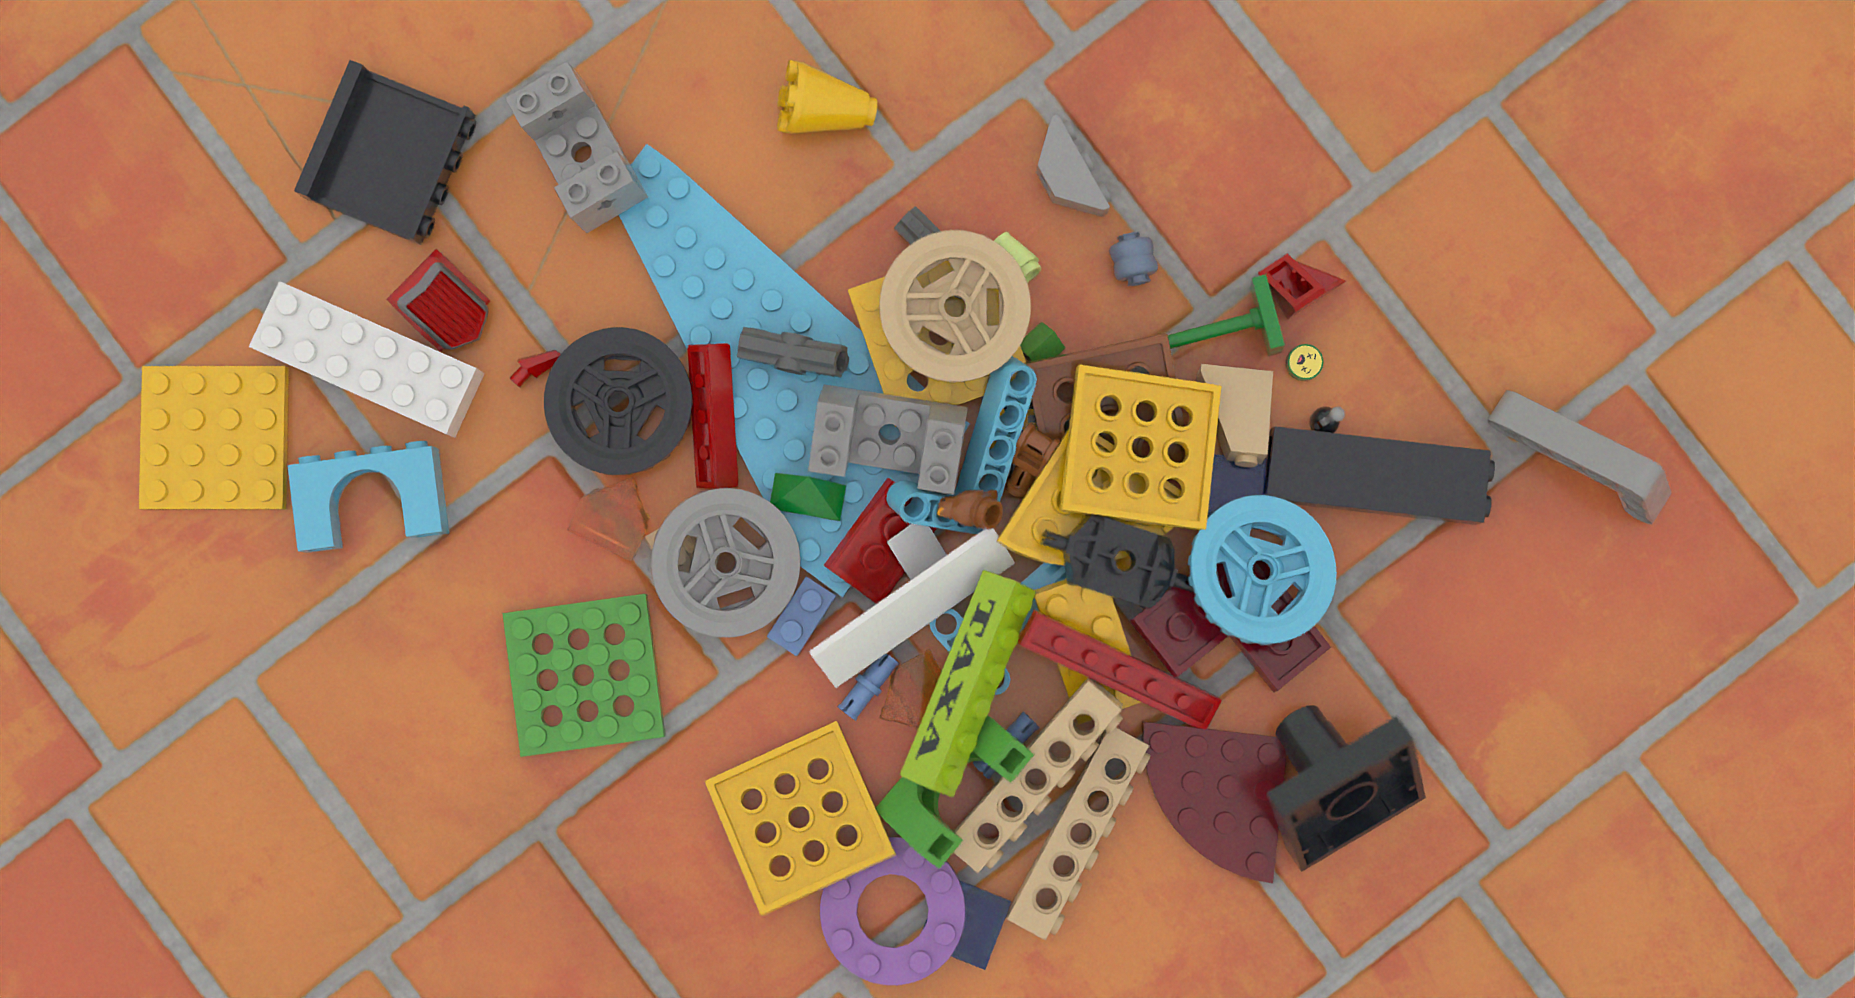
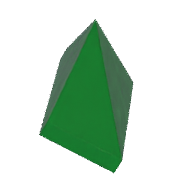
(808, 496)

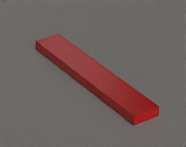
(1118, 670)

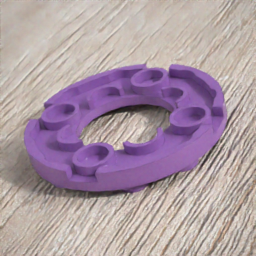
(904, 963)

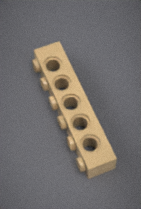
(1088, 699)
(1048, 919)

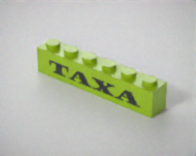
(968, 683)

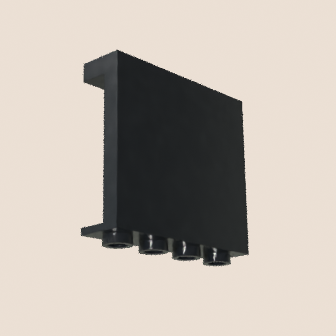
(385, 153)

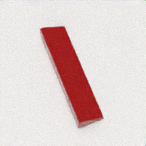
(713, 416)

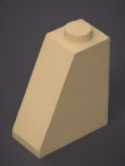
(1242, 411)

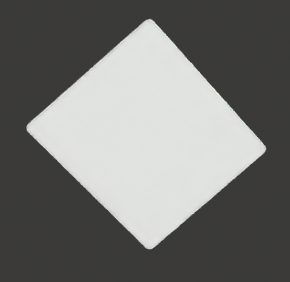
(916, 549)

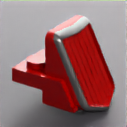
(441, 303)

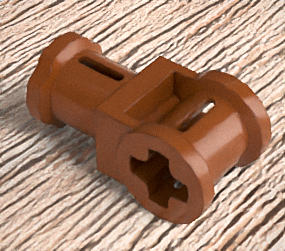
(1030, 458)

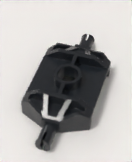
(1091, 563)

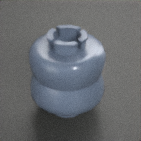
(1133, 259)

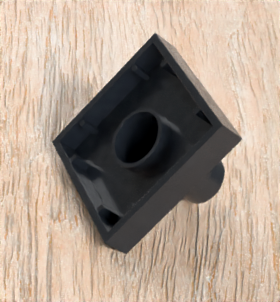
(1340, 785)

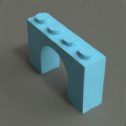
(319, 484)

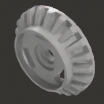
(768, 571)

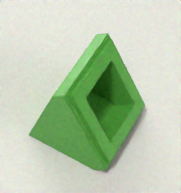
(1041, 343)

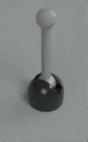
(1328, 418)

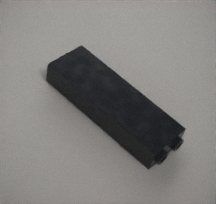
(1379, 475)

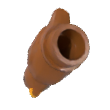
(972, 508)

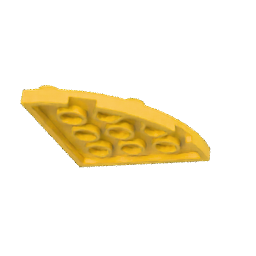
(1041, 509)

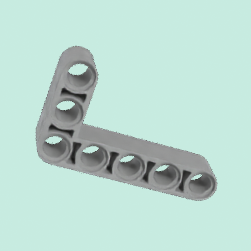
(1636, 478)

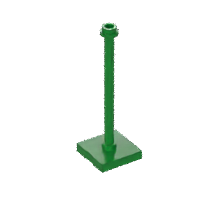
(1260, 317)

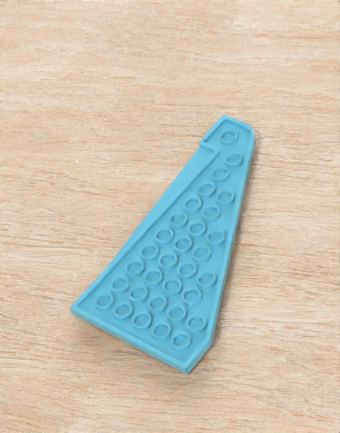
(726, 279)

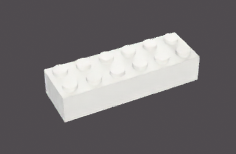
(367, 359)

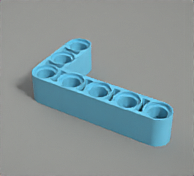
(978, 459)

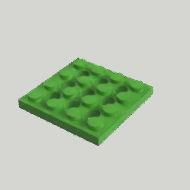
(527, 664)

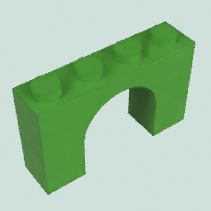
(914, 808)

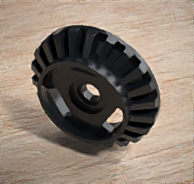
(582, 377)

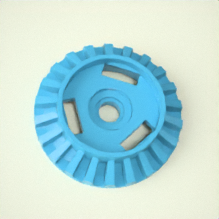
(1302, 560)

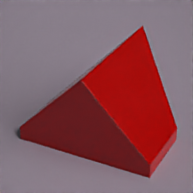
(1297, 284)

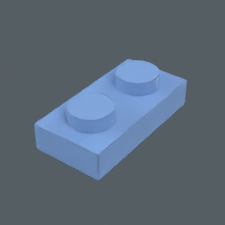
(801, 616)

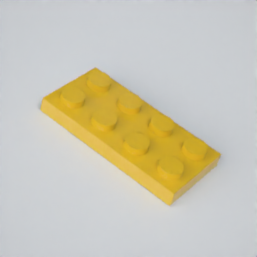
(1088, 613)

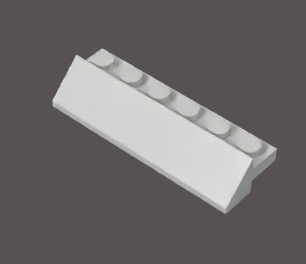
(910, 607)

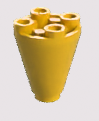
(821, 102)

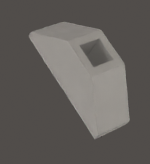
(1068, 172)

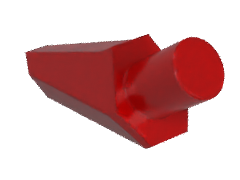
(534, 365)

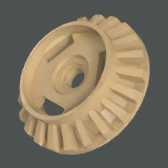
(977, 267)

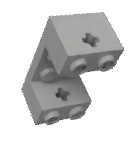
(563, 118)
(850, 428)

